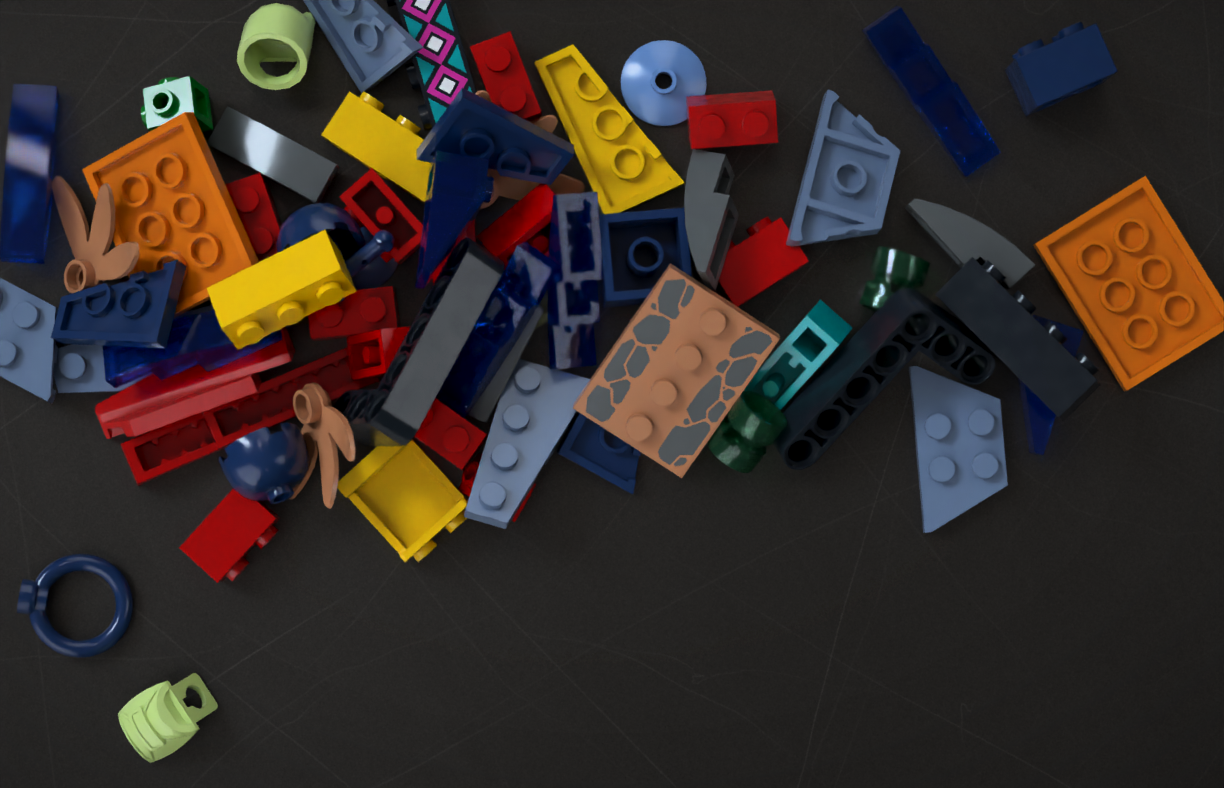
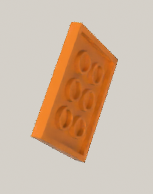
(175, 207)
(1134, 283)

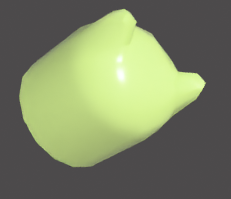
(276, 35)

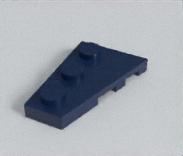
(489, 132)
(122, 314)
(600, 452)

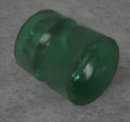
(893, 267)
(747, 431)

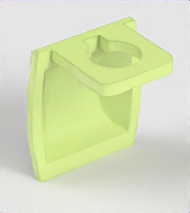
(160, 721)

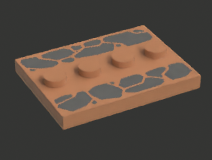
(676, 370)

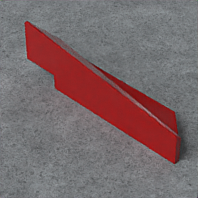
(161, 402)

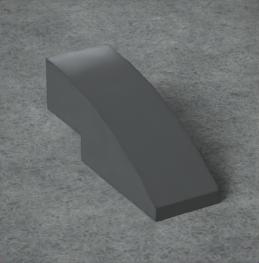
(273, 155)
(709, 213)
(968, 238)

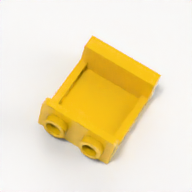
(405, 498)

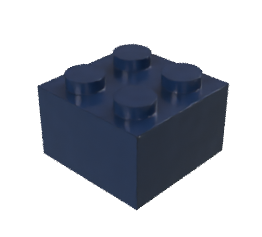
(1060, 69)
(638, 251)

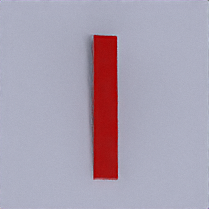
(218, 427)

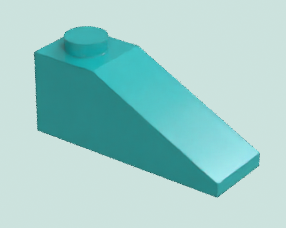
(799, 355)

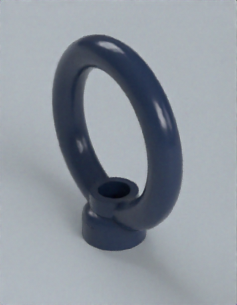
(35, 595)

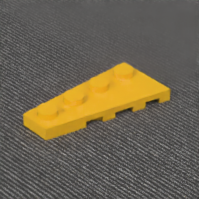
(607, 141)

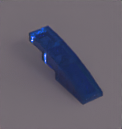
(931, 91)
(28, 174)
(574, 289)
(498, 327)
(191, 342)

